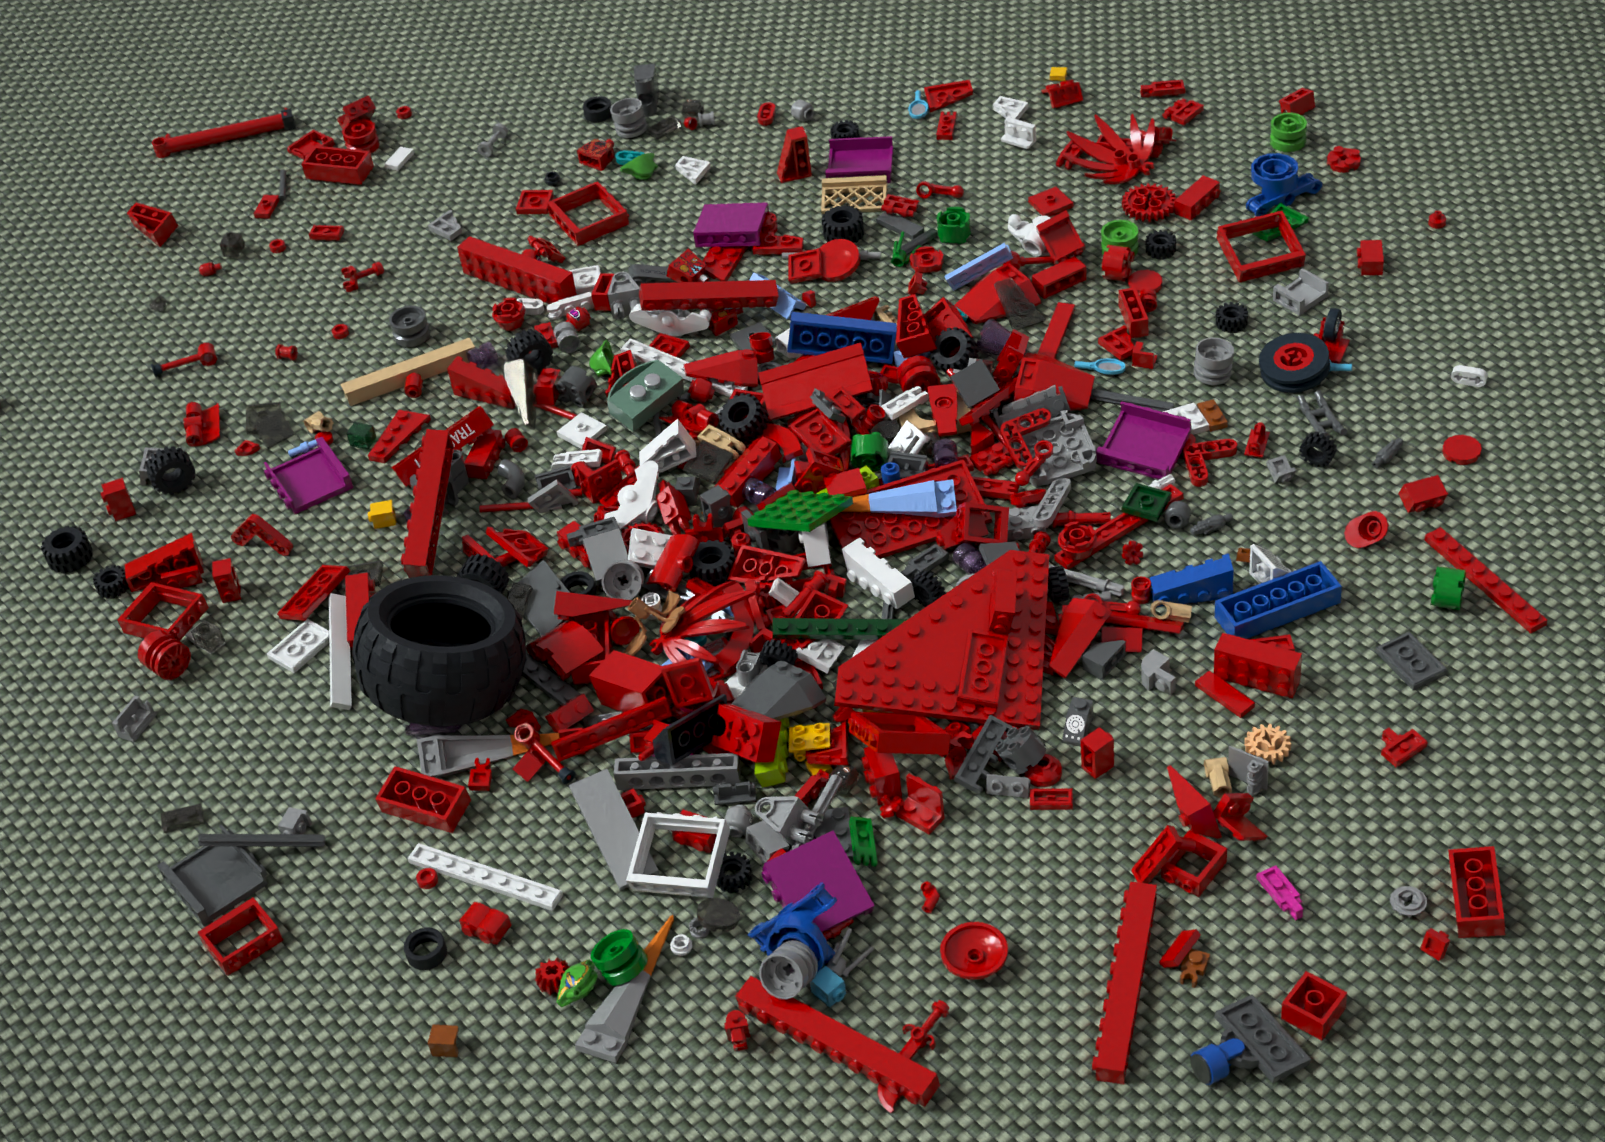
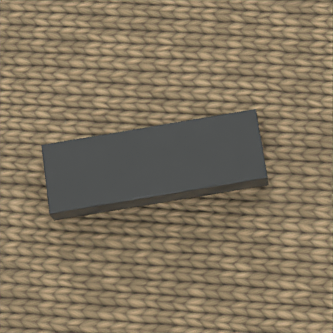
(900, 224)

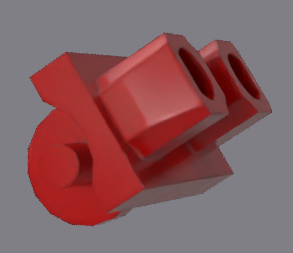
(737, 1029)

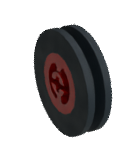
(1294, 362)

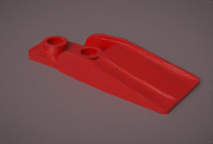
(944, 408)

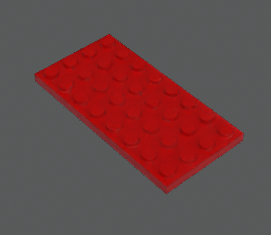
(899, 532)

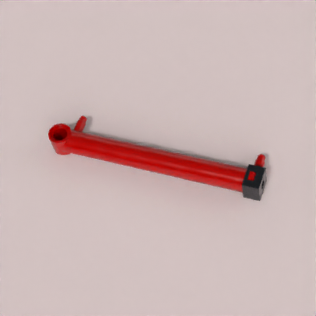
(166, 145)

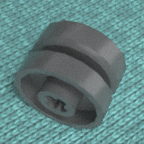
(409, 326)

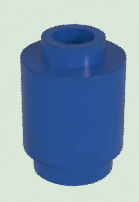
(890, 472)

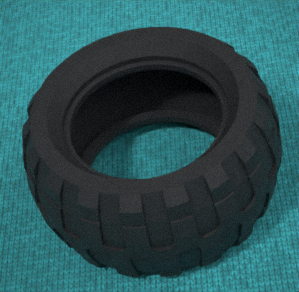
(439, 650)

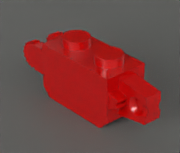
(673, 507)

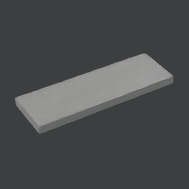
(610, 824)

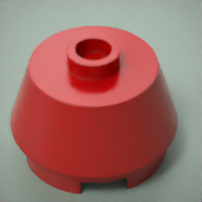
(509, 314)
(1077, 540)

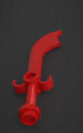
(918, 1040)

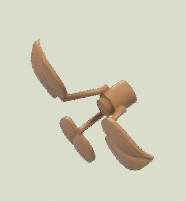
(643, 611)

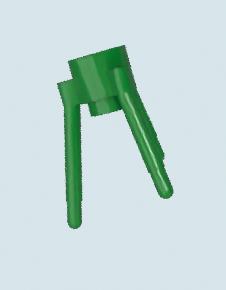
(899, 256)

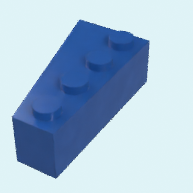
(1195, 583)

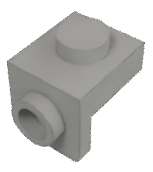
(1280, 469)

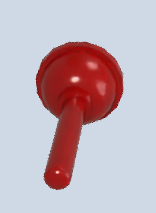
(1018, 261)
(623, 628)

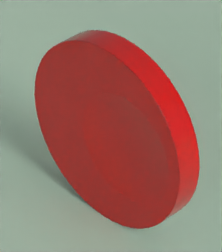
(839, 259)

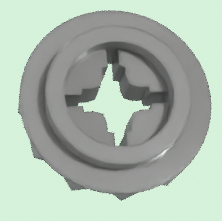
(1404, 894)

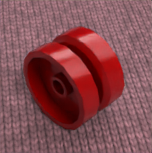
(361, 135)
(917, 372)

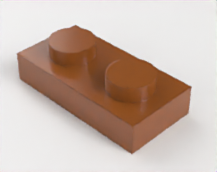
(1213, 415)

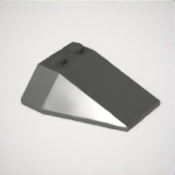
(781, 692)

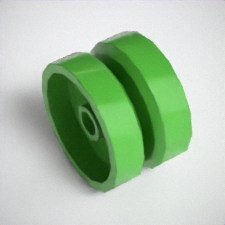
(1288, 132)
(1120, 234)

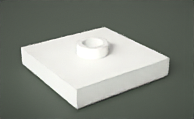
(580, 428)

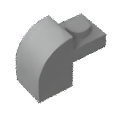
(1155, 672)

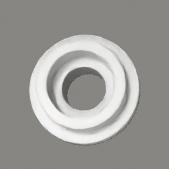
(681, 940)

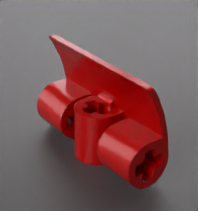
(692, 417)
(201, 425)
(674, 560)

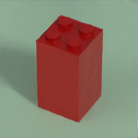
(628, 682)

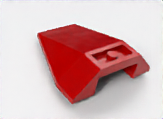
(983, 301)
(1041, 371)

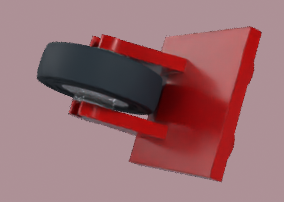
(1330, 329)

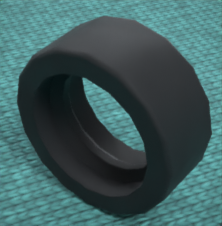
(595, 103)
(580, 578)
(430, 960)

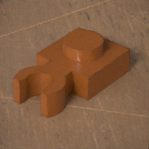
(1193, 965)

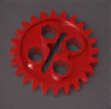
(1137, 200)

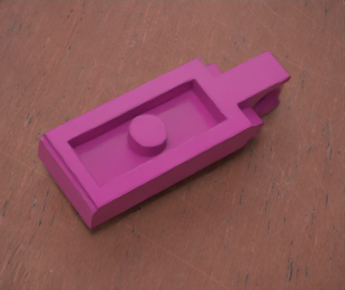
(1281, 891)

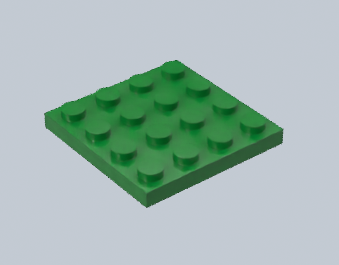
(800, 511)

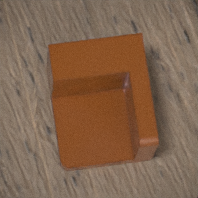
(443, 1040)

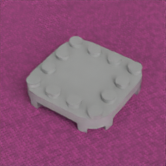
(1072, 449)

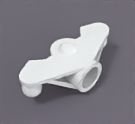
(1027, 234)
(671, 322)
(638, 500)

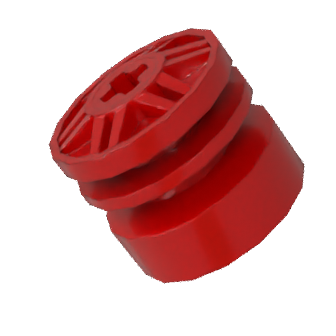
(164, 655)

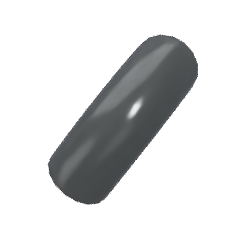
(514, 476)

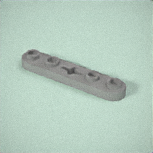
(1051, 503)

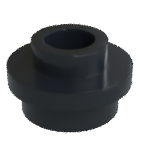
(552, 178)

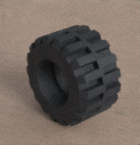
(843, 223)
(530, 341)
(947, 342)
(739, 408)
(176, 480)
(67, 549)
(713, 562)
(486, 571)

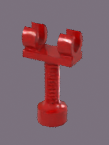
(350, 272)

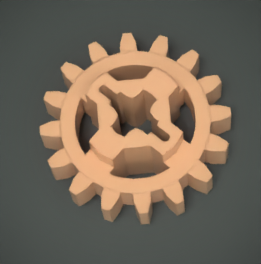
(1268, 743)

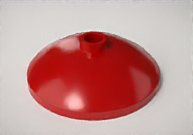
(972, 942)

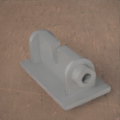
(1008, 785)

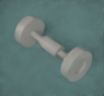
(499, 131)

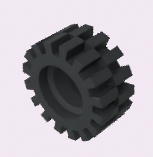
(844, 130)
(1160, 244)
(1224, 319)
(1321, 442)
(108, 575)
(1058, 584)
(927, 588)
(777, 651)
(738, 880)

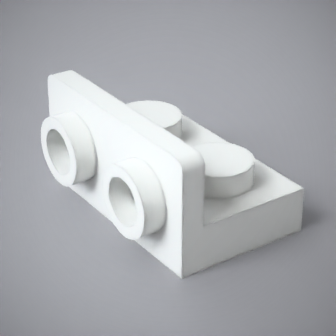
(1019, 133)

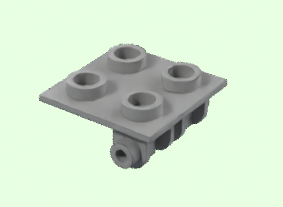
(1248, 769)

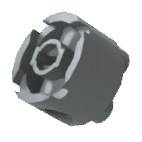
(576, 386)
(782, 540)
(1021, 749)

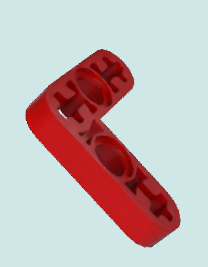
(1018, 431)
(1192, 455)
(263, 531)

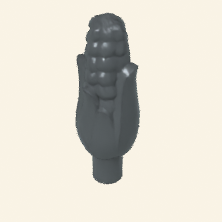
(1388, 452)
(1211, 524)

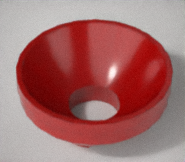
(1045, 775)

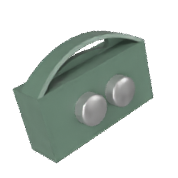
(648, 392)

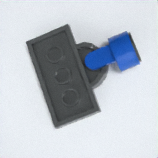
(1249, 1041)

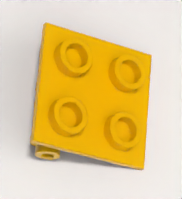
(808, 738)

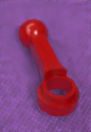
(956, 191)
(1023, 477)
(1131, 607)

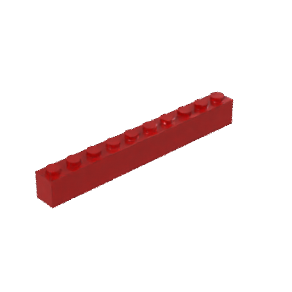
(1126, 983)
(839, 1043)

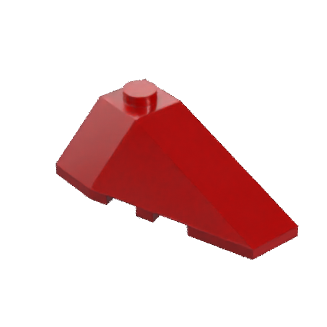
(578, 605)
(817, 606)
(1077, 630)

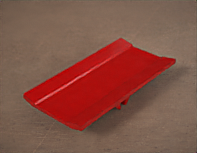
(790, 386)

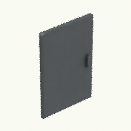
(542, 599)

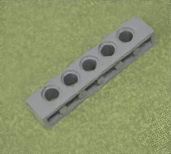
(689, 772)

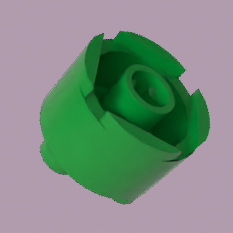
(953, 225)
(869, 451)
(1448, 587)

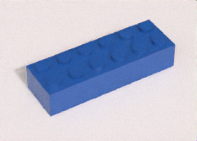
(822, 333)
(1278, 601)

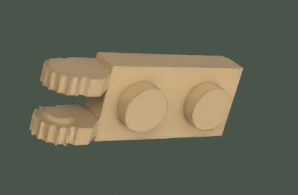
(722, 440)

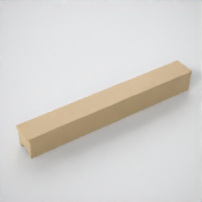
(394, 376)

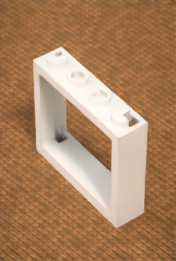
(676, 885)

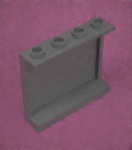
(214, 879)

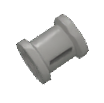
(705, 119)

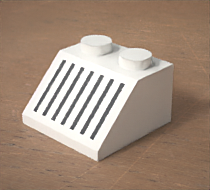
(1265, 565)

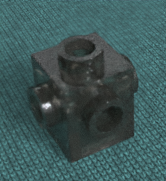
(232, 244)

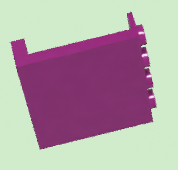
(860, 157)
(730, 224)
(1145, 441)
(309, 478)
(815, 862)

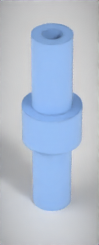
(304, 447)

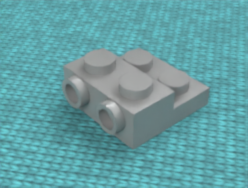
(1021, 523)

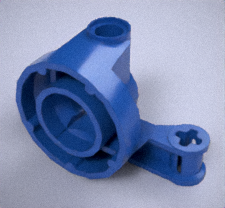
(1279, 182)
(796, 924)

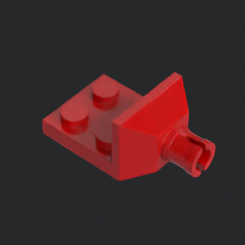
(689, 684)

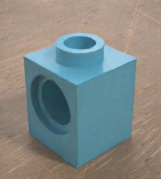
(828, 986)

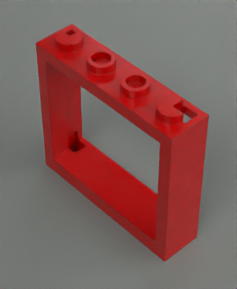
(579, 197)
(1268, 266)
(899, 733)

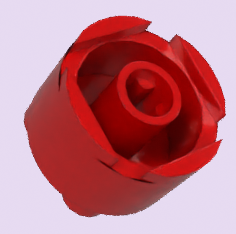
(1117, 263)

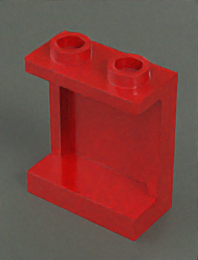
(360, 109)
(1060, 237)
(1011, 355)

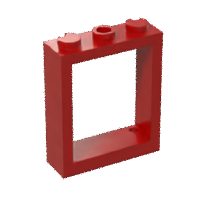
(131, 618)

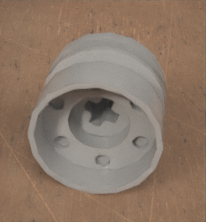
(628, 117)
(1213, 361)
(612, 584)
(788, 969)

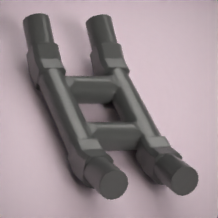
(1324, 410)

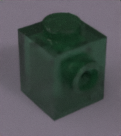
(361, 435)

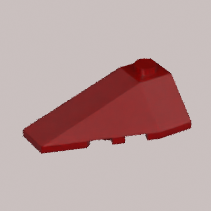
(734, 366)
(764, 565)
(1193, 807)

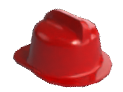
(1366, 529)

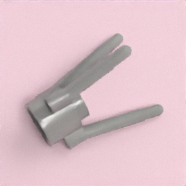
(838, 964)

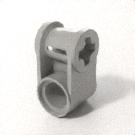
(748, 667)

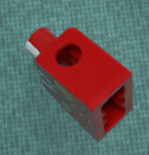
(687, 268)
(723, 319)

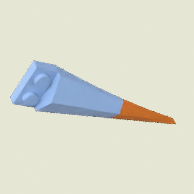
(919, 499)

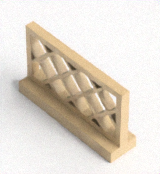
(854, 185)

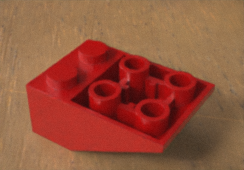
(944, 316)

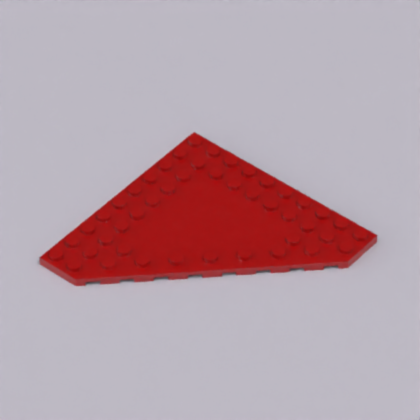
(922, 659)

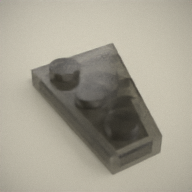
(1016, 306)

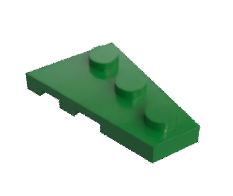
(1294, 218)

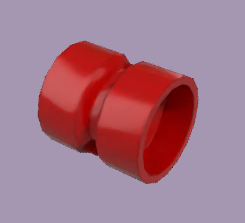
(761, 344)

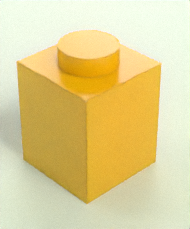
(382, 514)

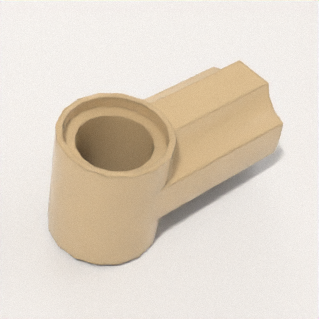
(318, 422)
(1173, 611)
(1218, 773)

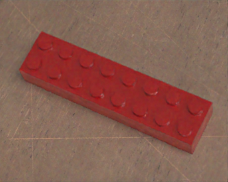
(515, 271)
(428, 503)

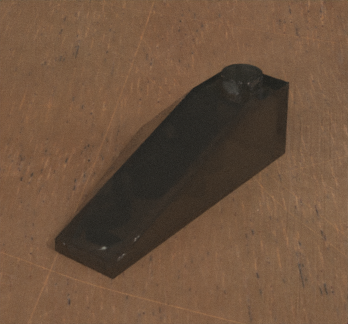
(521, 379)

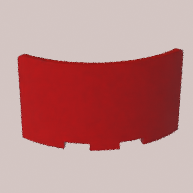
(565, 647)

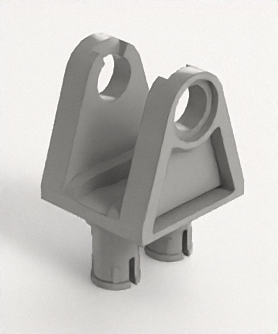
(623, 295)
(788, 817)

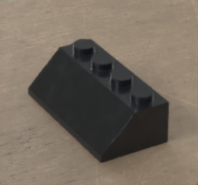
(690, 732)

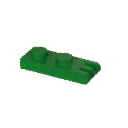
(862, 841)

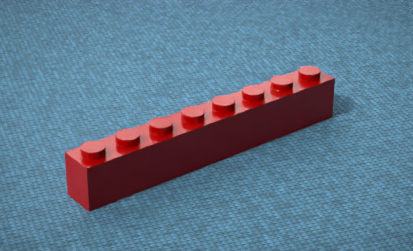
(708, 295)

